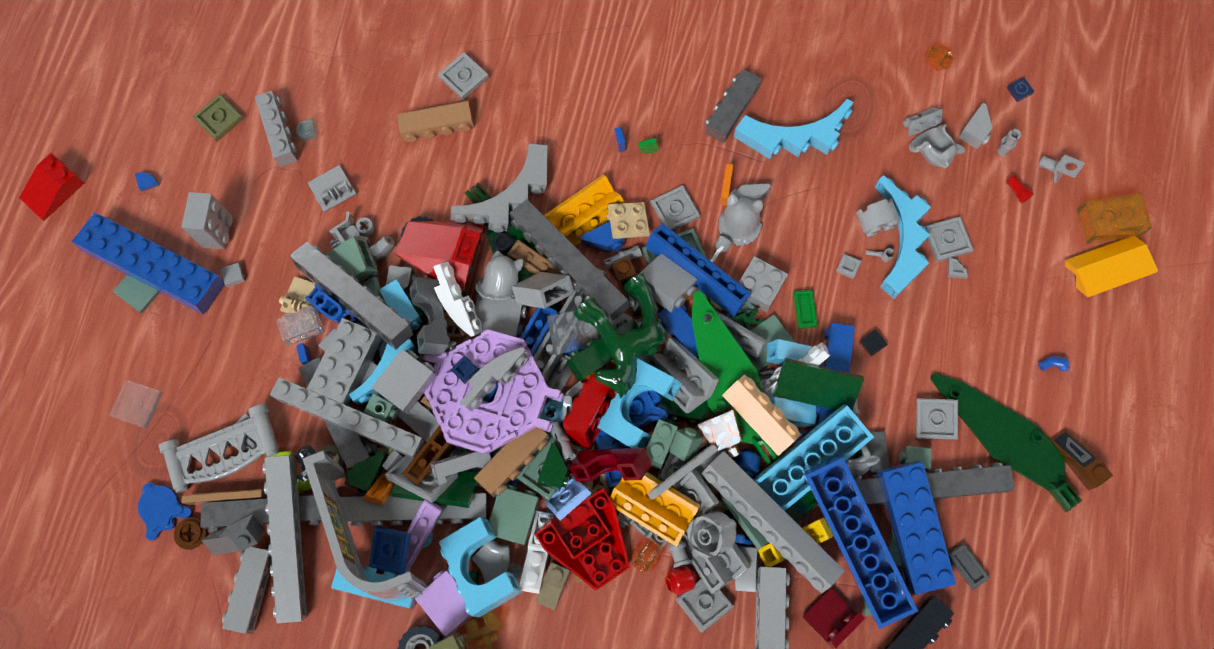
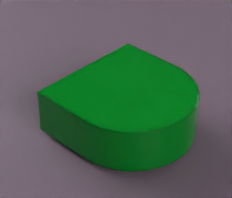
(649, 146)

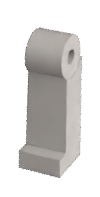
(457, 464)

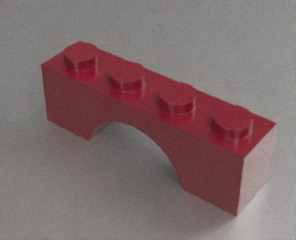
(590, 464)

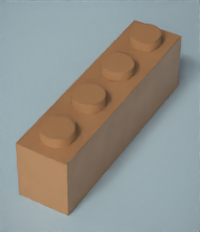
(435, 121)
(509, 461)

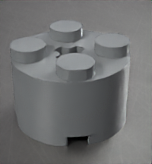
(878, 217)
(712, 534)

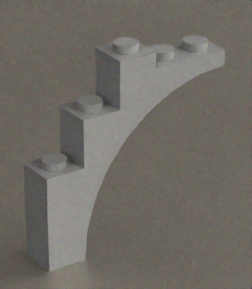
(496, 210)

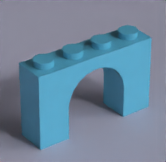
(795, 412)
(617, 419)
(457, 551)

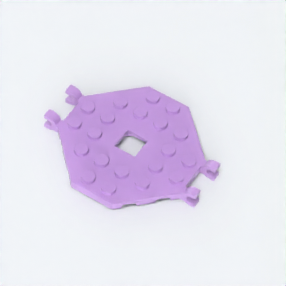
(493, 423)

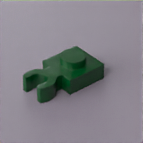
(745, 320)

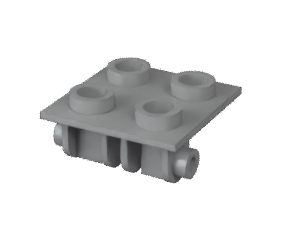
(331, 188)

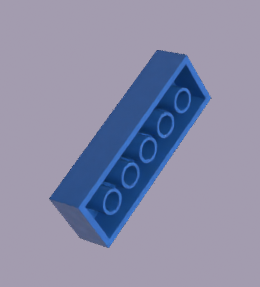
(916, 527)

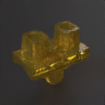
(473, 631)

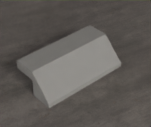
(681, 364)
(720, 569)

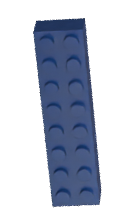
(148, 263)
(860, 541)

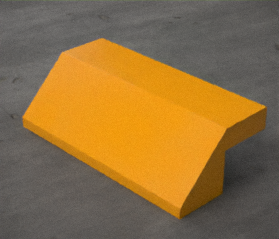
(584, 210)
(1111, 266)
(665, 515)

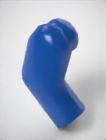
(1061, 362)

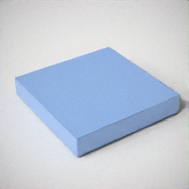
(568, 498)

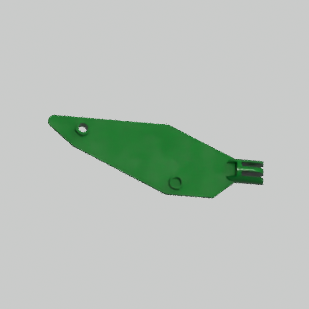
(726, 361)

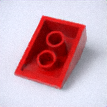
(49, 186)

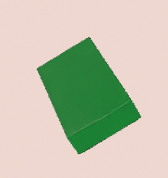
(805, 309)

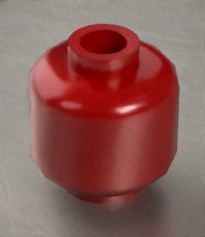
(680, 580)

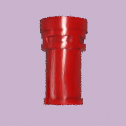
(1022, 192)

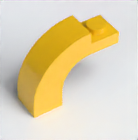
(818, 531)

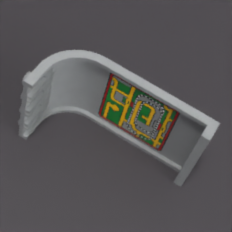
(322, 475)

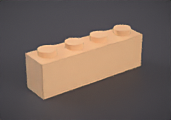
(761, 414)

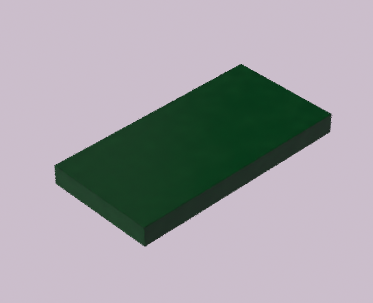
(817, 385)
(457, 494)

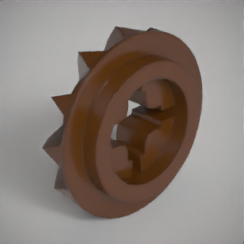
(183, 528)

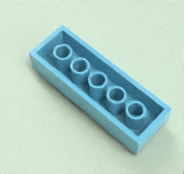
(836, 435)

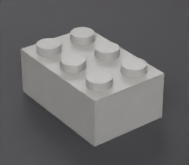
(206, 220)

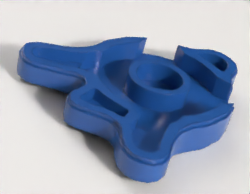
(644, 409)
(159, 508)

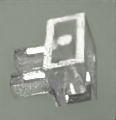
(300, 325)

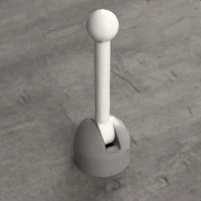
(722, 245)

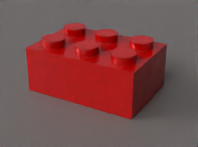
(587, 411)

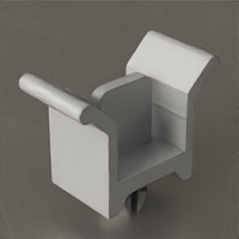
(345, 231)

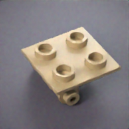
(628, 220)
(296, 295)

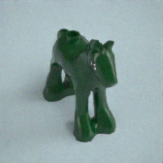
(629, 345)

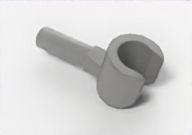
(883, 255)

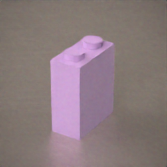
(444, 603)

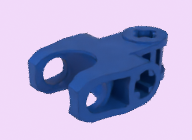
(328, 305)

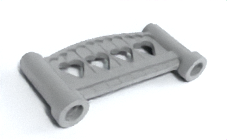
(179, 457)

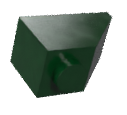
(554, 470)
(365, 473)

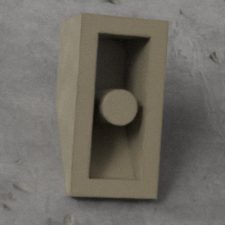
(553, 586)

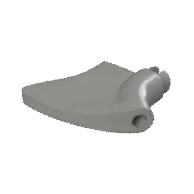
(492, 560)

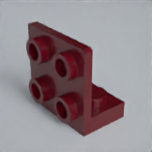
(833, 618)

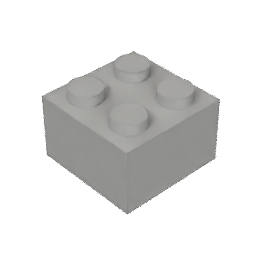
(763, 282)

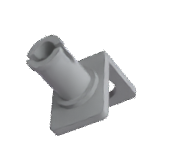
(1059, 168)

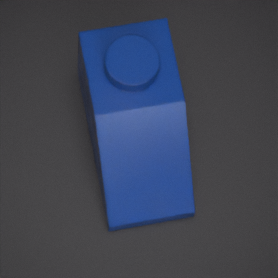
(602, 239)

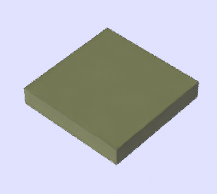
(218, 117)

